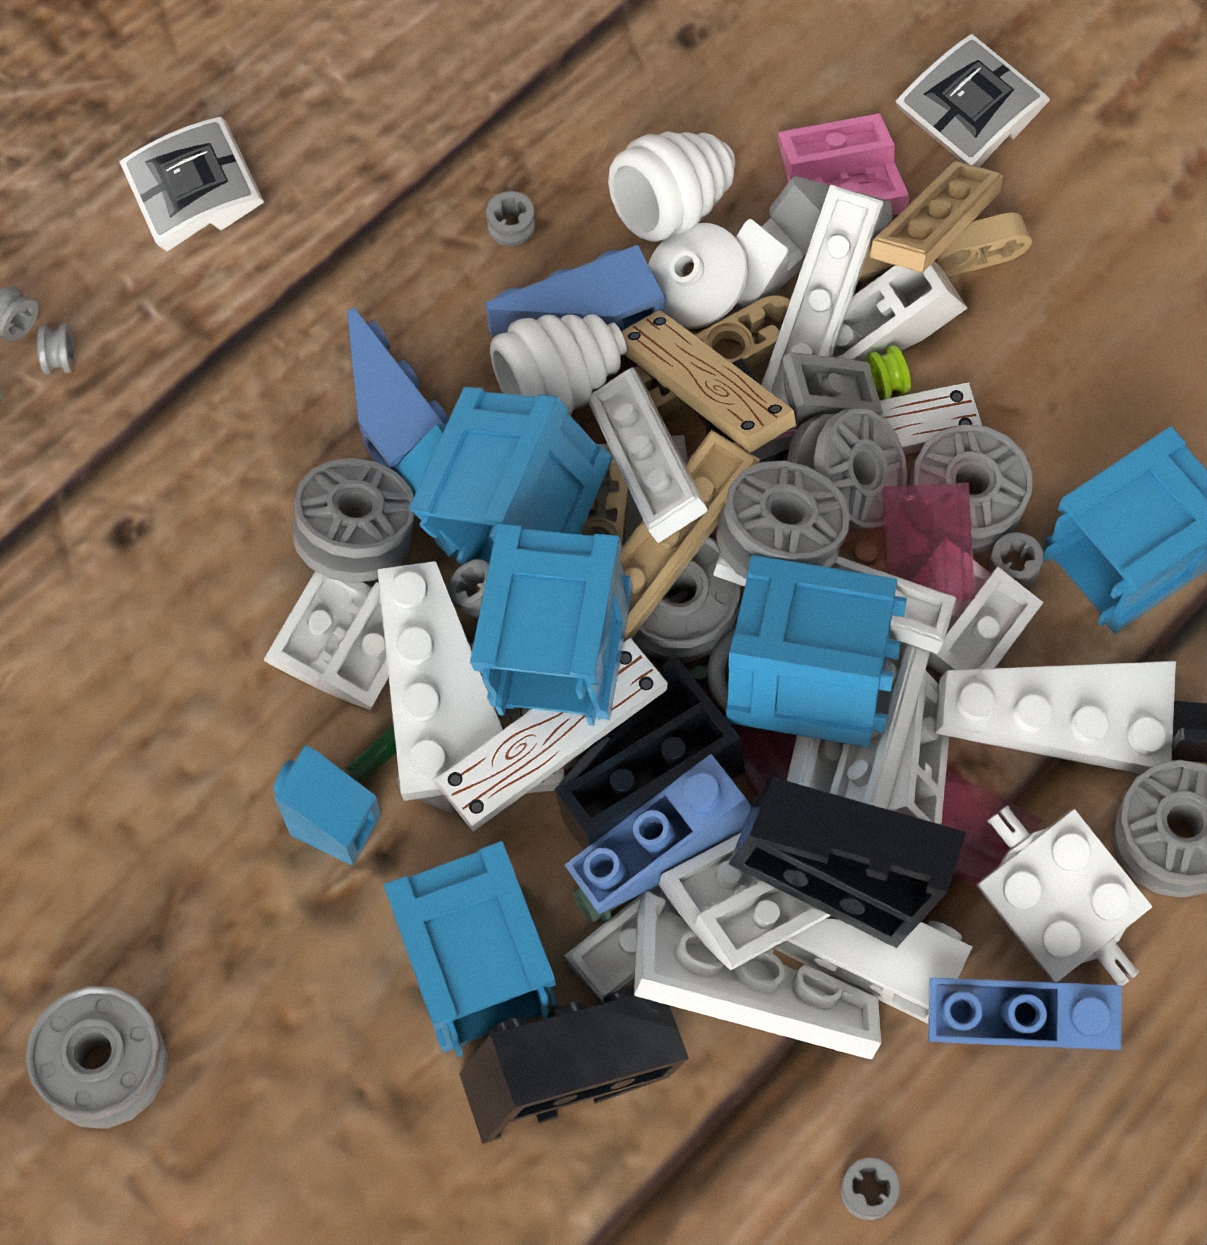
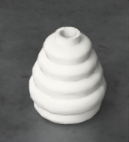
(669, 182)
(557, 357)

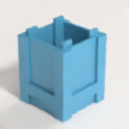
(508, 465)
(1135, 530)
(552, 622)
(812, 651)
(472, 946)

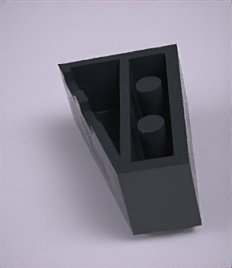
(646, 756)
(848, 857)
(570, 1059)

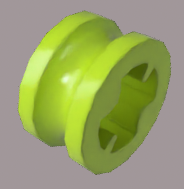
(889, 372)

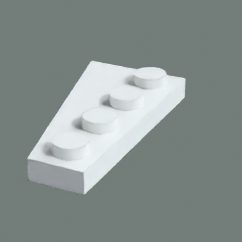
(434, 691)
(1072, 712)
(760, 994)

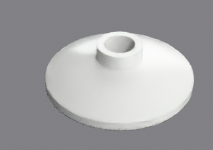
(712, 285)

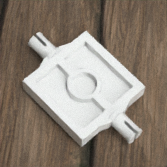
(1063, 895)

